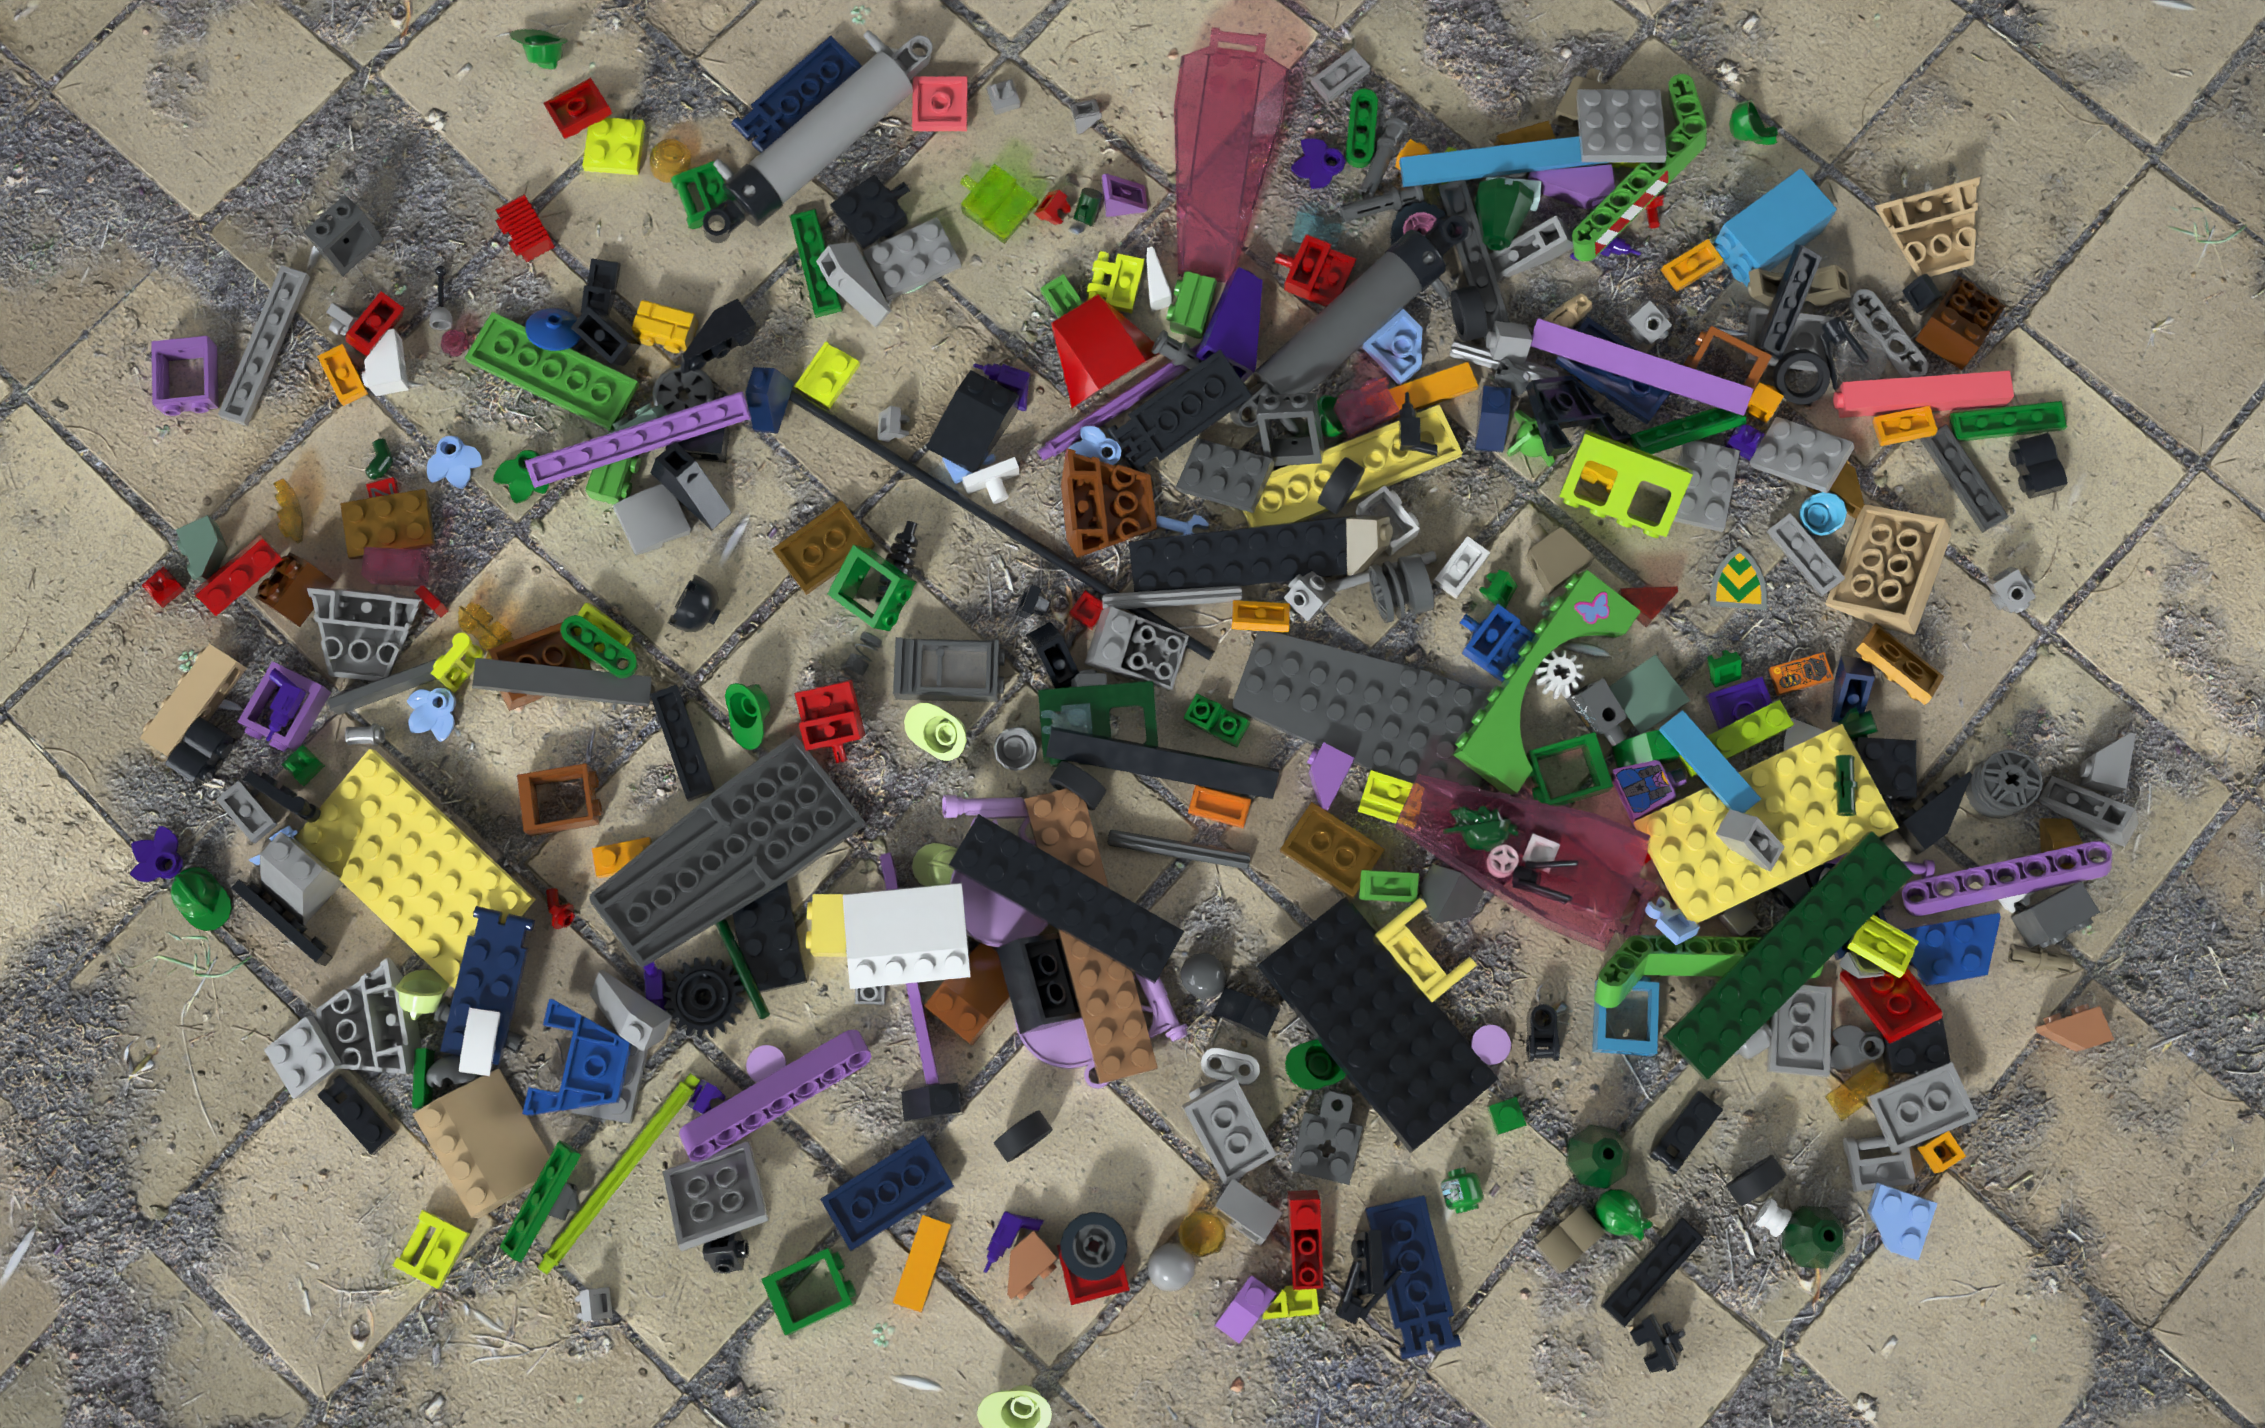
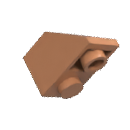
(2078, 1031)
(1027, 1262)

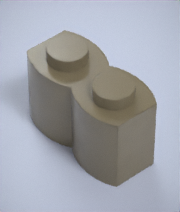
(1568, 1238)

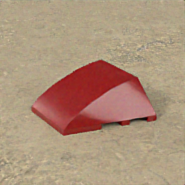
(1098, 348)

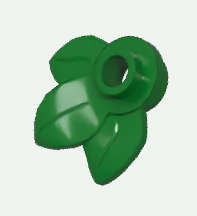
(517, 476)

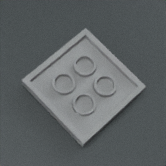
(1621, 125)
(715, 1196)

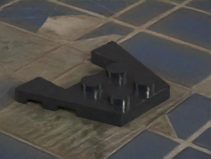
(1567, 404)

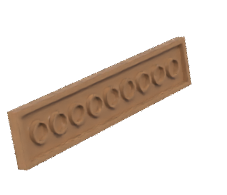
(1102, 986)

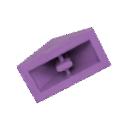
(1122, 196)

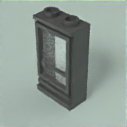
(948, 670)

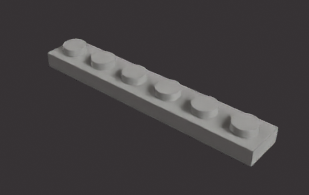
(264, 345)

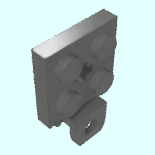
(1333, 1126)

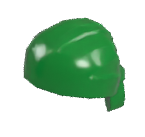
(1747, 125)
(1330, 422)
(1621, 1214)

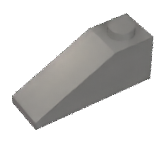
(1532, 248)
(2091, 810)
(629, 1012)

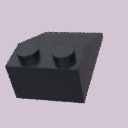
(973, 421)

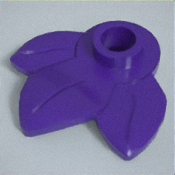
(1315, 161)
(155, 854)

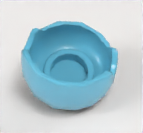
(1822, 513)

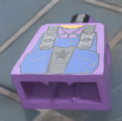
(1646, 787)

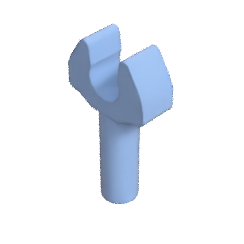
(1180, 526)

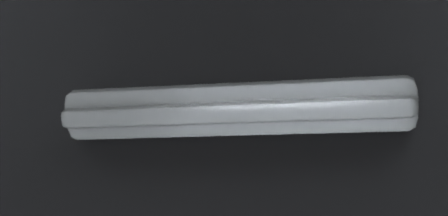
(1483, 357)

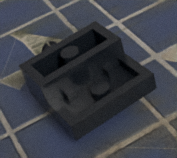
(871, 211)
(1890, 766)
(1917, 1051)

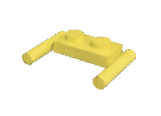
(1415, 958)

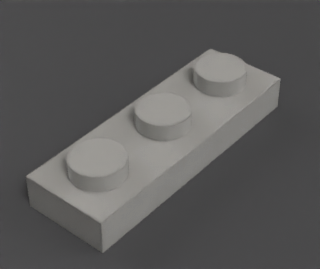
(1805, 555)

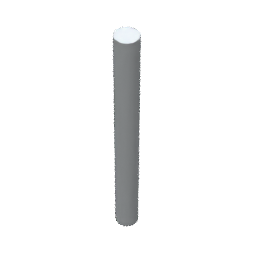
(1363, 577)

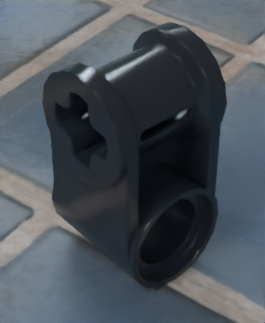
(1542, 1036)

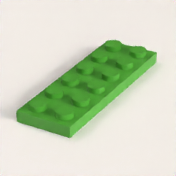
(556, 376)

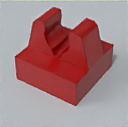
(1049, 207)
(163, 587)

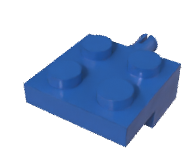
(1495, 641)

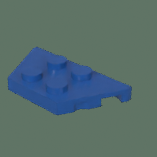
(1954, 949)

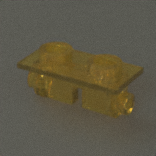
(475, 619)
(1854, 1092)

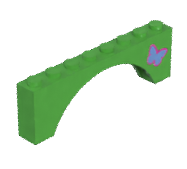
(1494, 741)

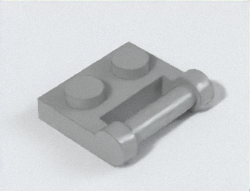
(1887, 1170)

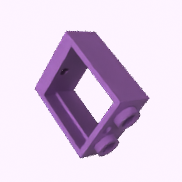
(182, 349)
(303, 722)

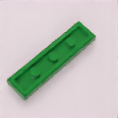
(810, 247)
(2008, 421)
(1686, 430)
(540, 1201)

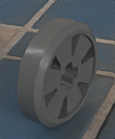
(673, 381)

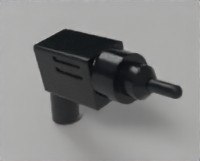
(1410, 431)

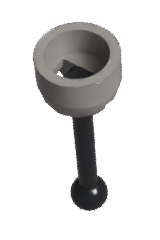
(440, 317)

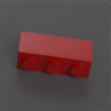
(237, 575)

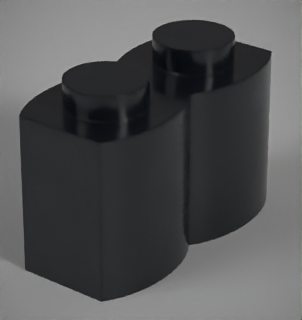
(2038, 465)
(200, 751)

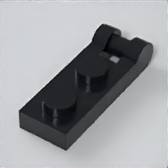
(283, 796)
(357, 1115)
(1686, 1131)

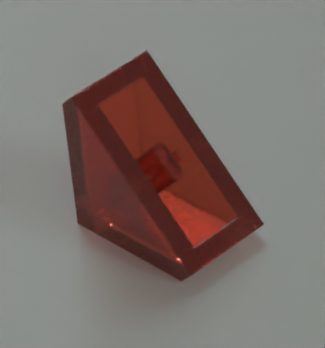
(1649, 600)

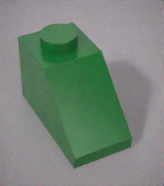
(1644, 748)

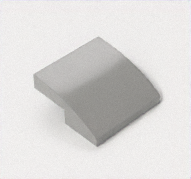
(651, 519)

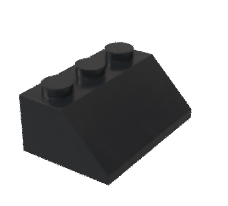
(1039, 982)

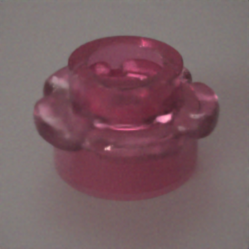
(454, 336)

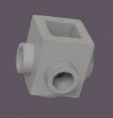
(1639, 320)
(2002, 588)
(1309, 595)

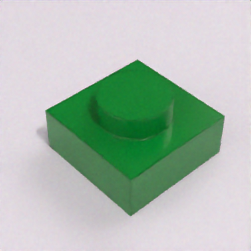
(1506, 1116)

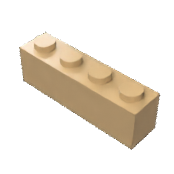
(196, 695)

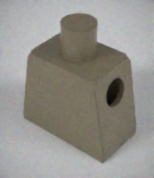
(1566, 113)
(1556, 556)

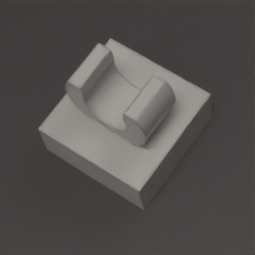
(1003, 97)
(343, 319)
(889, 424)
(595, 1304)

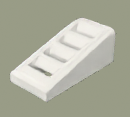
(1159, 291)

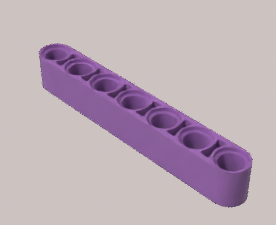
(2017, 868)
(774, 1095)

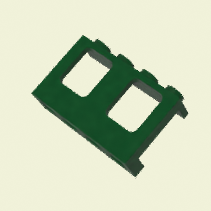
(1101, 700)

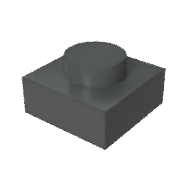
(1089, 678)

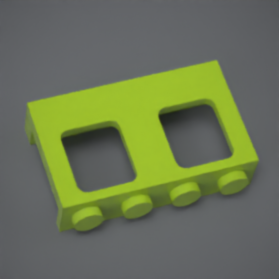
(1632, 468)

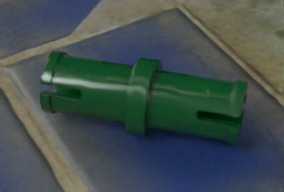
(1845, 785)

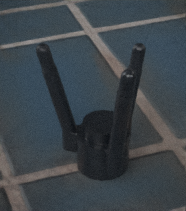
(1838, 333)
(1529, 880)
(1350, 1305)

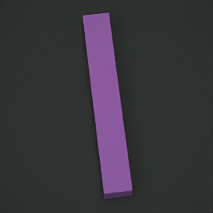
(1641, 367)
(638, 439)
(914, 992)

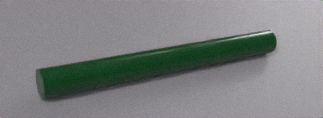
(742, 969)

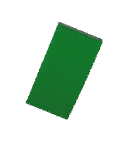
(1216, 720)

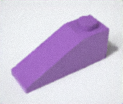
(1577, 186)

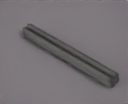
(1179, 849)

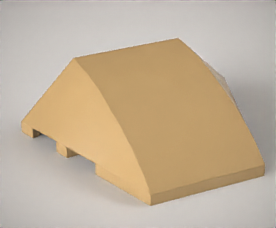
(1935, 227)

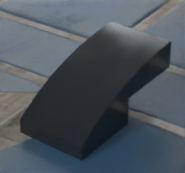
(601, 285)

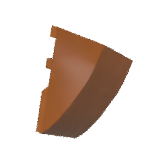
(1104, 503)

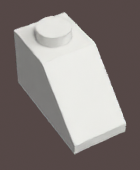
(386, 366)

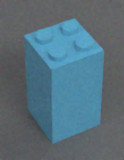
(1773, 225)

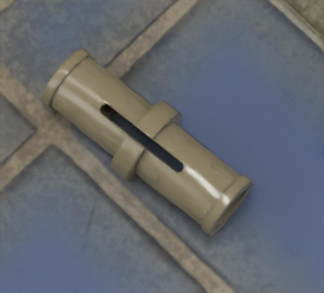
(2040, 959)

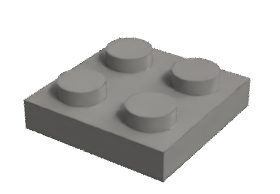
(303, 1057)

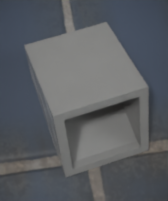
(296, 877)

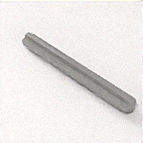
(1172, 597)

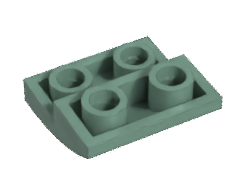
(1649, 694)

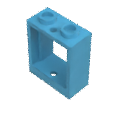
(1625, 1046)

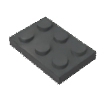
(1225, 475)

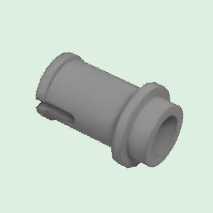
(365, 735)

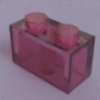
(395, 566)

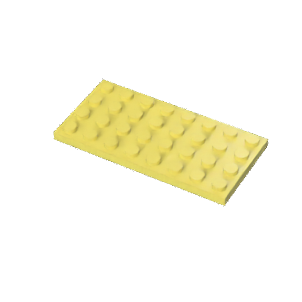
(1794, 806)
(409, 863)

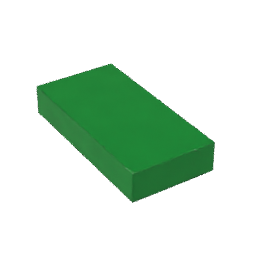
(422, 1092)

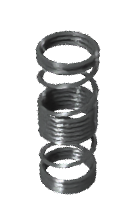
(857, 664)

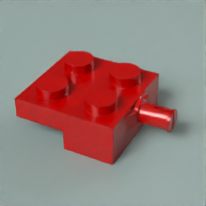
(1316, 271)
(830, 717)

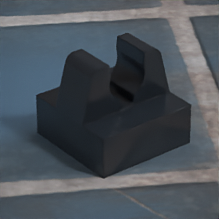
(1922, 293)
(1032, 602)

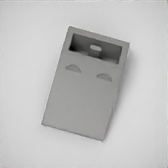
(1136, 648)

